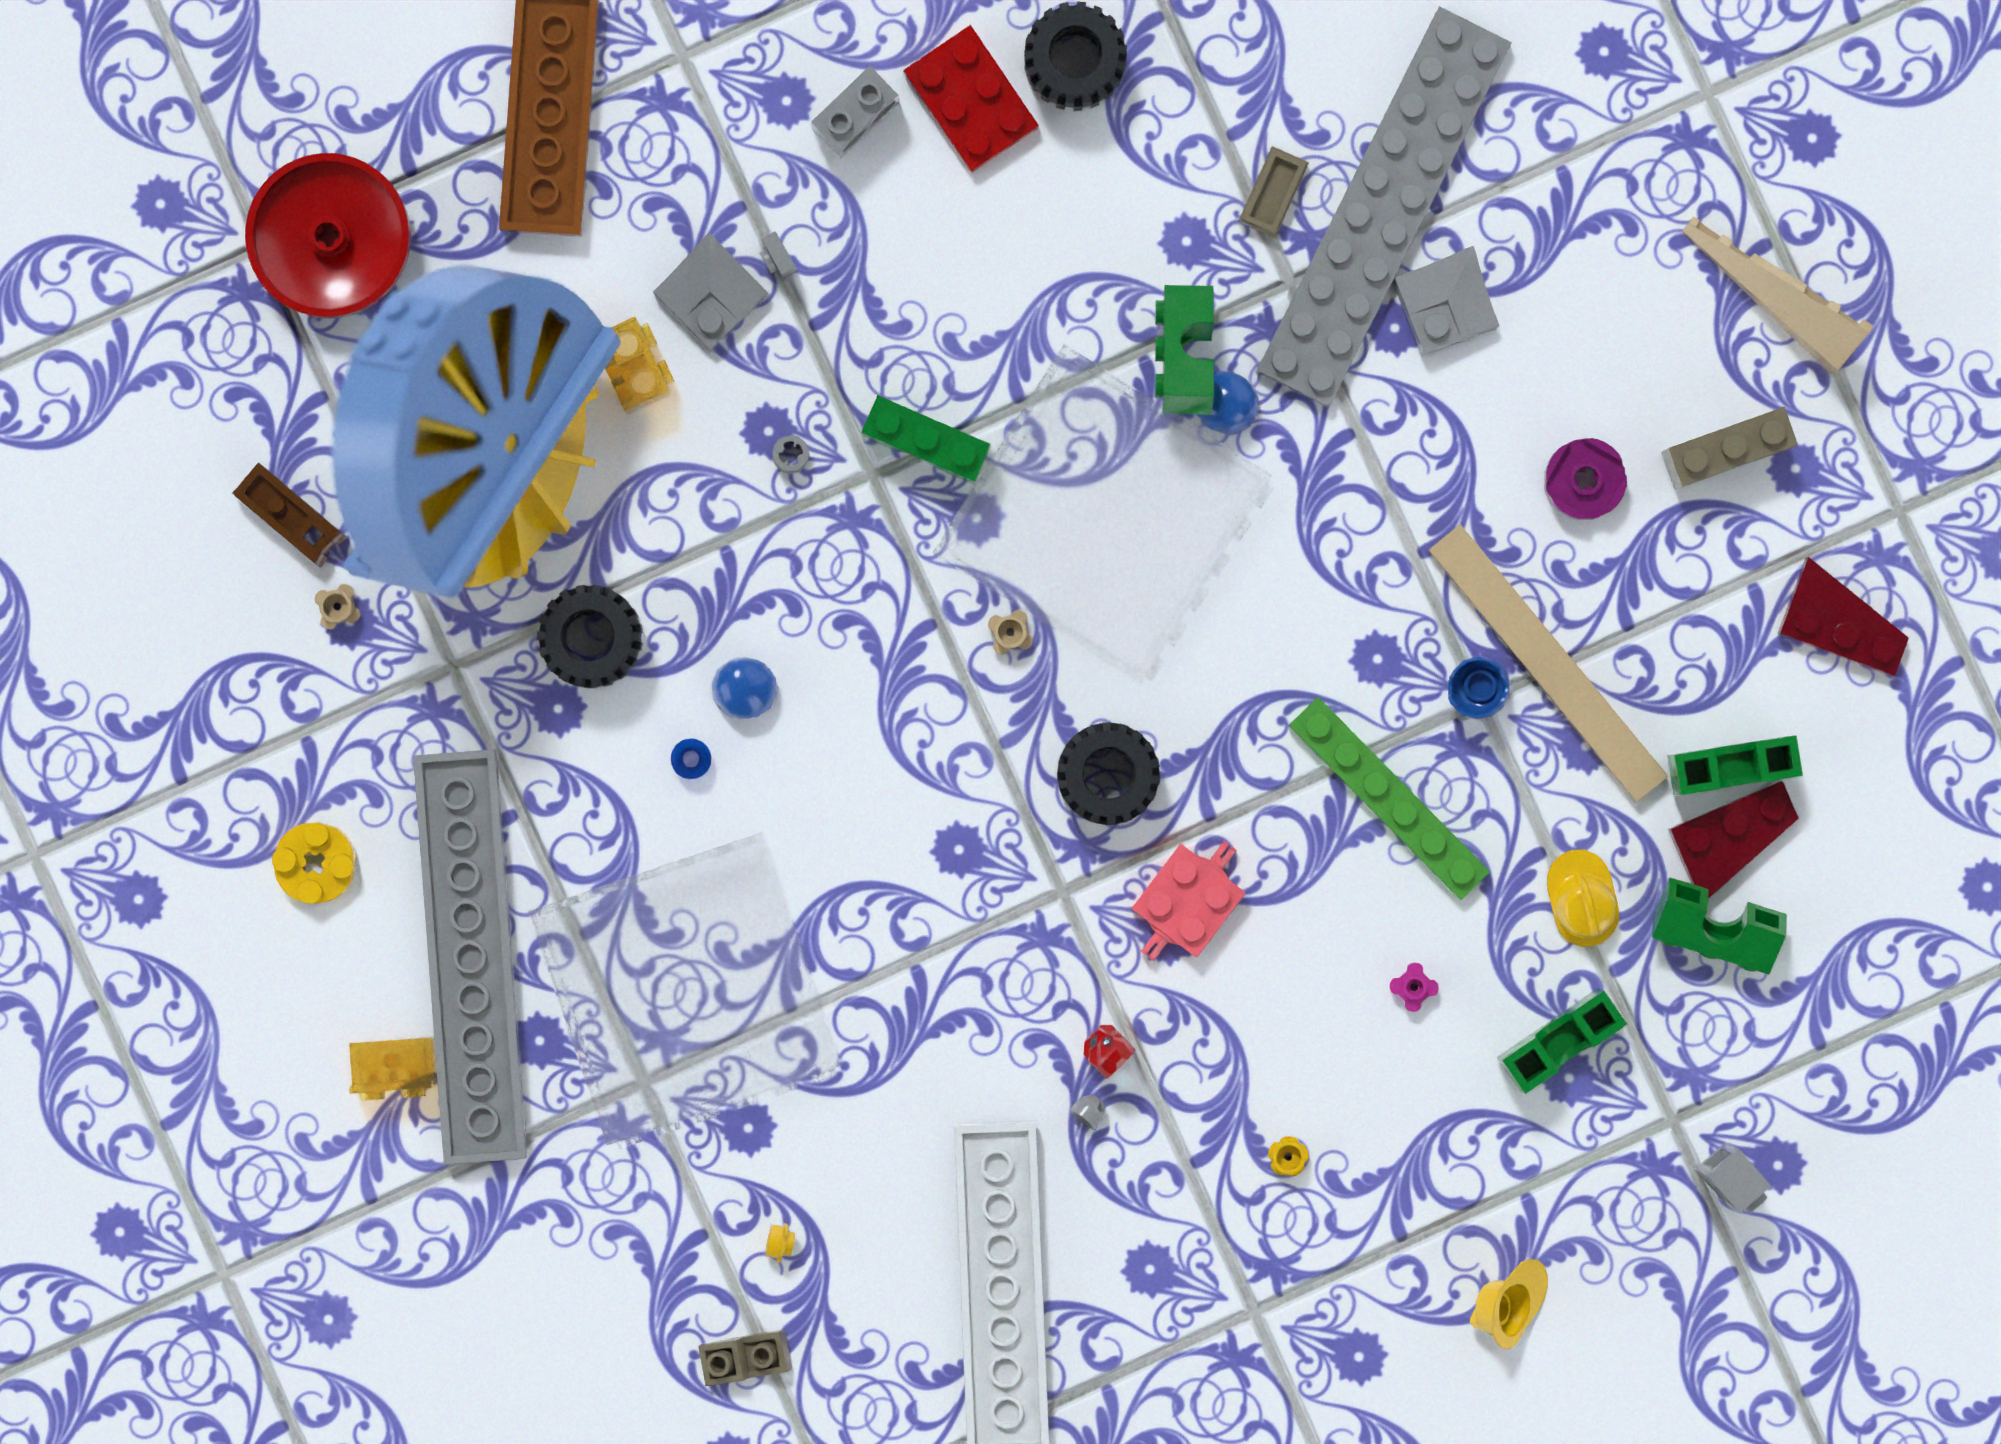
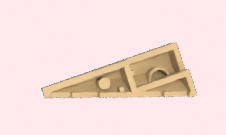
(1803, 314)

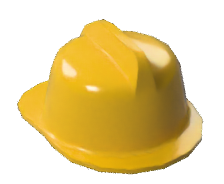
(1582, 898)
(1510, 1304)

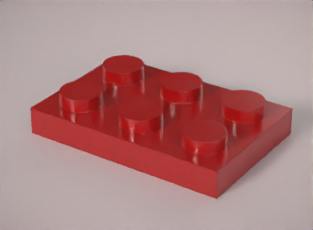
(971, 98)

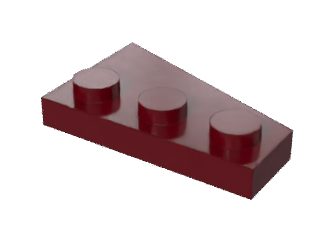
(1840, 623)

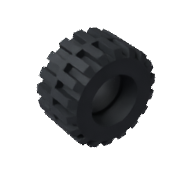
(1075, 21)
(554, 631)
(1144, 766)

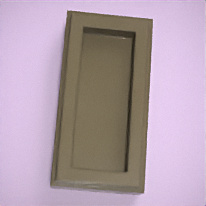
(1273, 192)

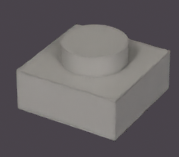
(776, 256)

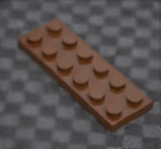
(549, 117)

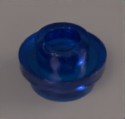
(679, 752)

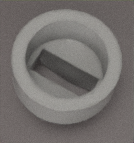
(1089, 1111)

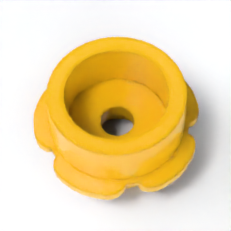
(1288, 1145)
(779, 1242)

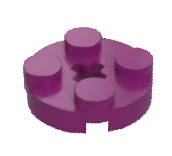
(1607, 472)

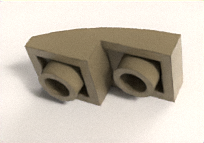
(745, 1357)

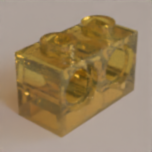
(625, 368)

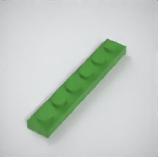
(1389, 798)

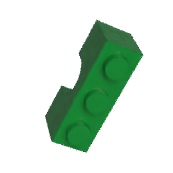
(1185, 380)
(926, 439)
(1735, 765)
(1748, 941)
(1560, 1039)

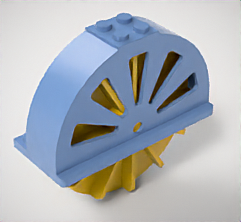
(464, 427)

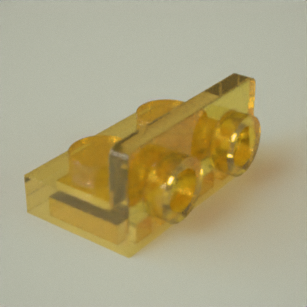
(392, 1067)

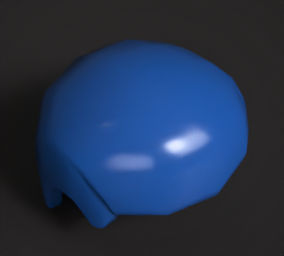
(1233, 404)
(1478, 687)
(744, 688)

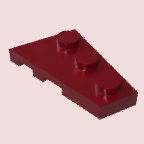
(1732, 835)

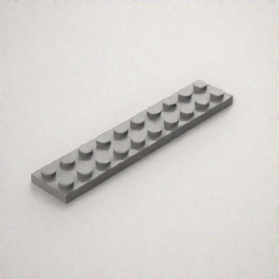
(1383, 207)
(470, 957)

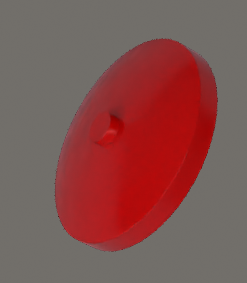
(328, 235)

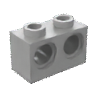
(855, 111)
(1734, 1178)

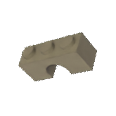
(1729, 448)

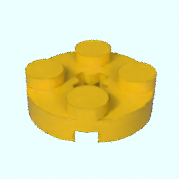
(310, 886)

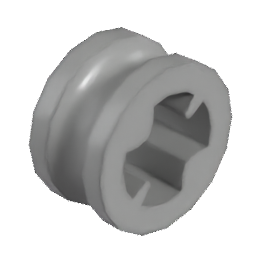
(802, 459)

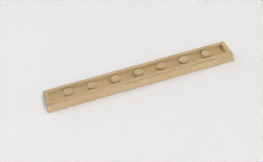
(1548, 663)

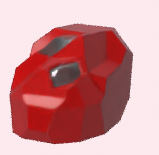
(1107, 1049)

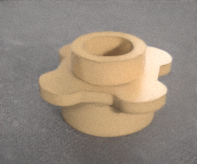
(326, 602)
(999, 626)

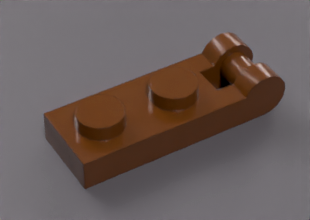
(287, 513)

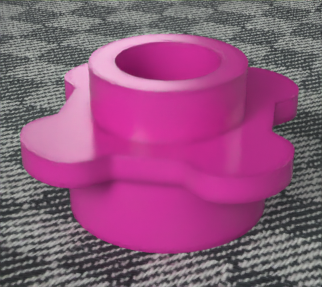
(1414, 999)

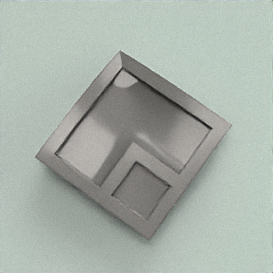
(710, 292)
(1446, 301)

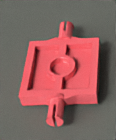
(1188, 900)

